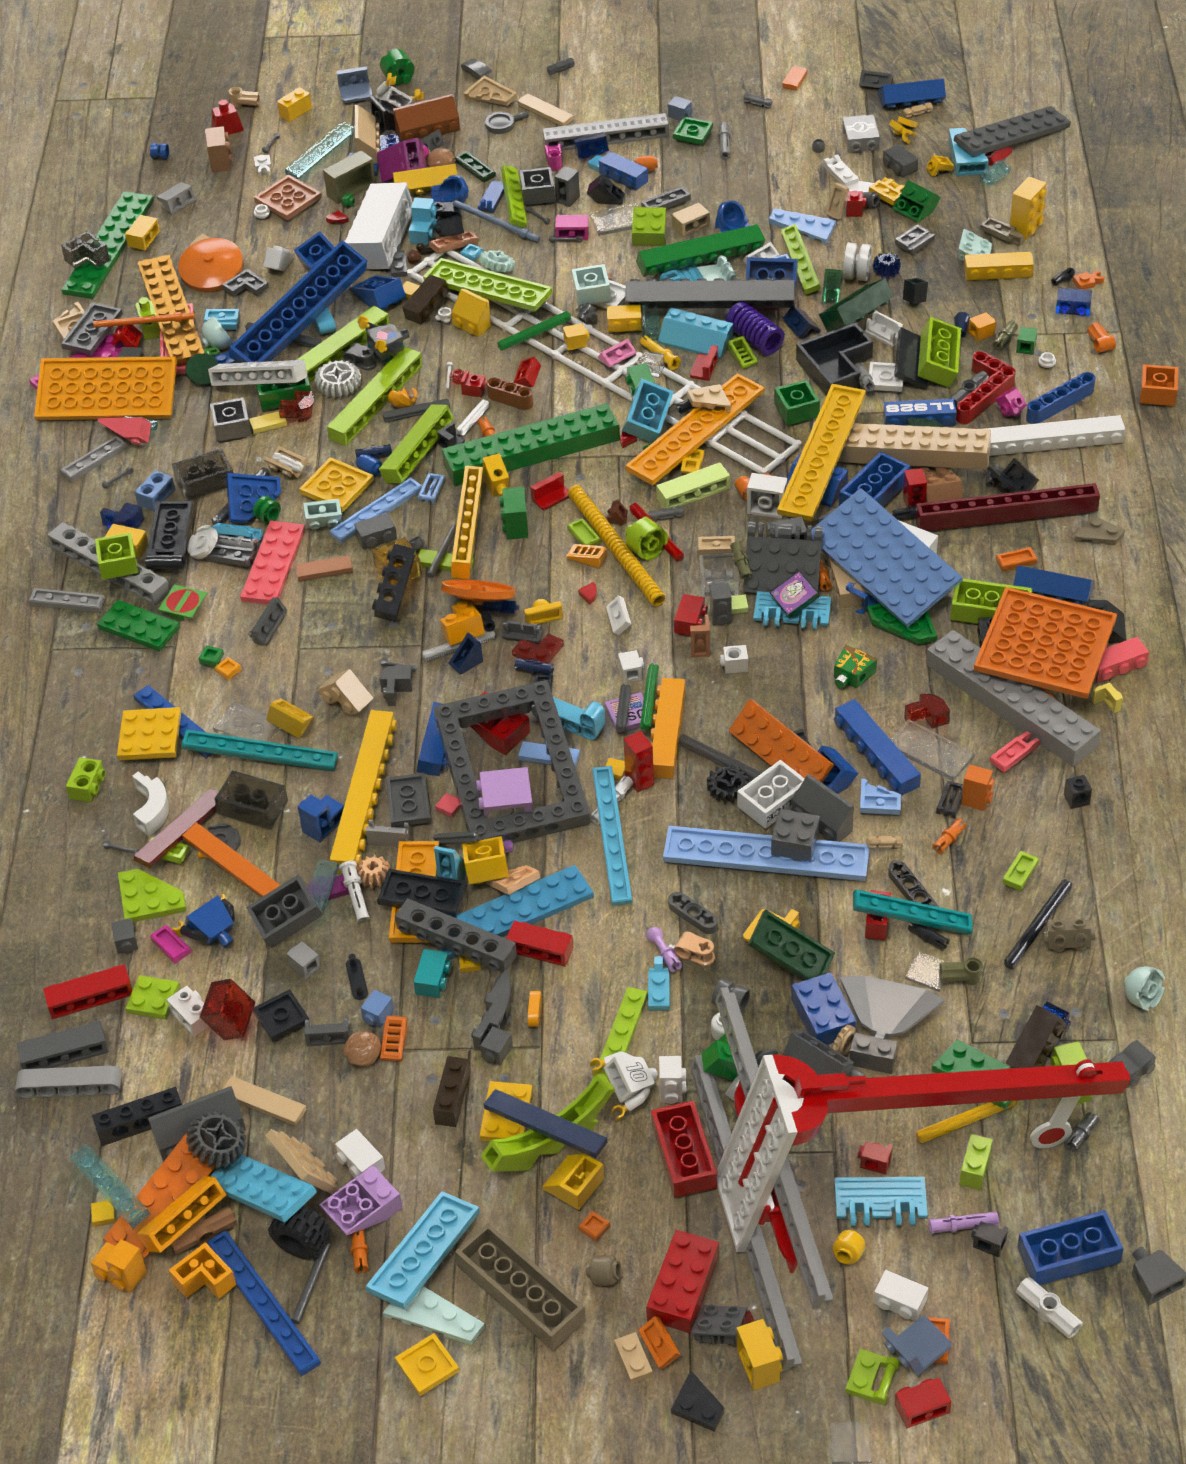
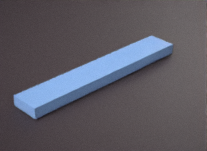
(380, 506)

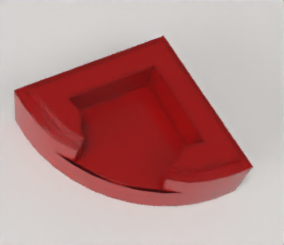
(337, 217)
(627, 439)
(588, 592)

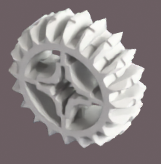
(338, 379)

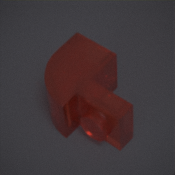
(298, 408)
(929, 707)

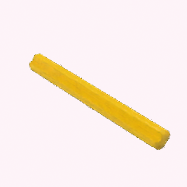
(958, 1121)

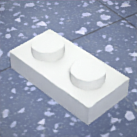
(618, 615)

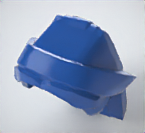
(451, 189)
(731, 216)

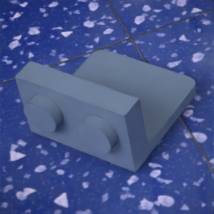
(354, 84)
(917, 1345)

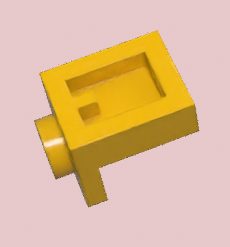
(939, 163)

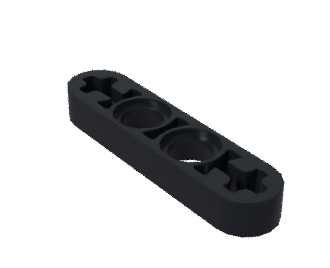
(908, 876)

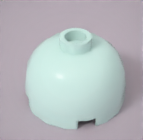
(215, 335)
(1144, 987)

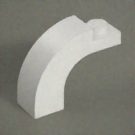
(156, 810)

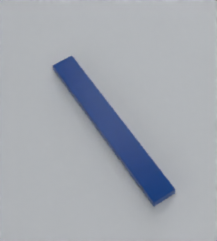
(265, 1305)

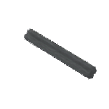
(411, 410)

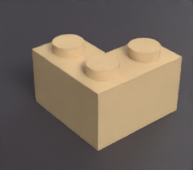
(347, 691)

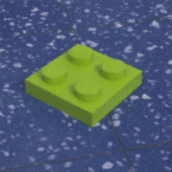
(150, 997)

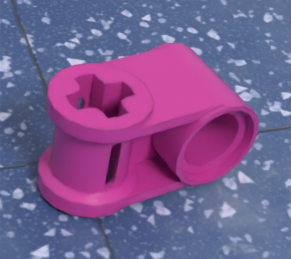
(554, 157)

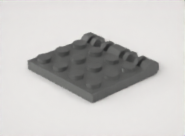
(779, 558)

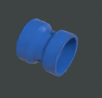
(159, 150)

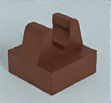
(617, 513)

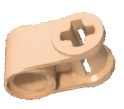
(694, 948)

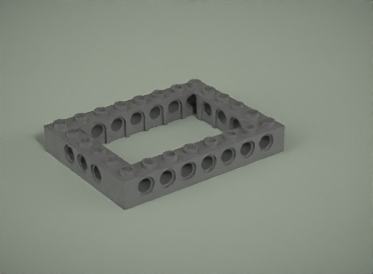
(517, 826)

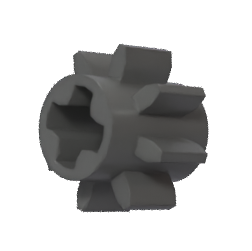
(586, 313)

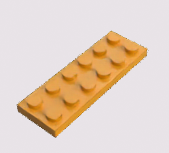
(414, 858)

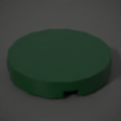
(198, 367)

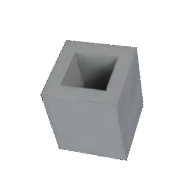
(303, 960)

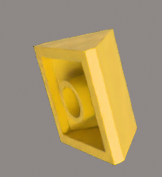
(288, 717)

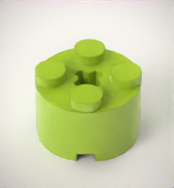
(646, 538)

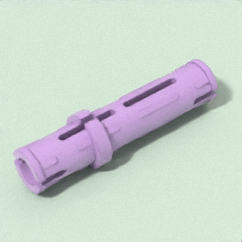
(954, 1223)

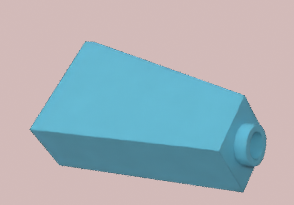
(962, 160)

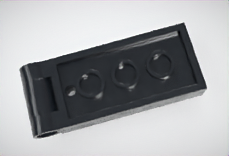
(170, 535)

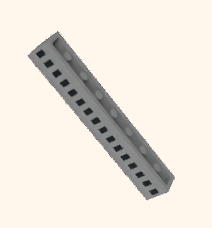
(616, 130)

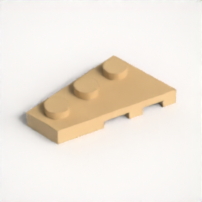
(490, 91)

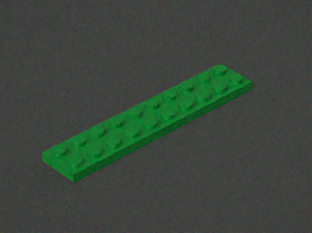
(87, 278)

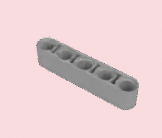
(68, 1081)

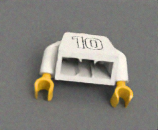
(395, 97)
(629, 1078)

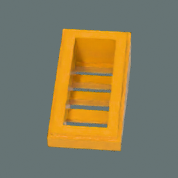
(596, 555)

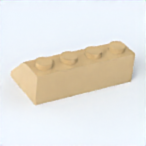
(367, 133)

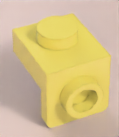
(1109, 695)

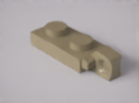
(1002, 230)

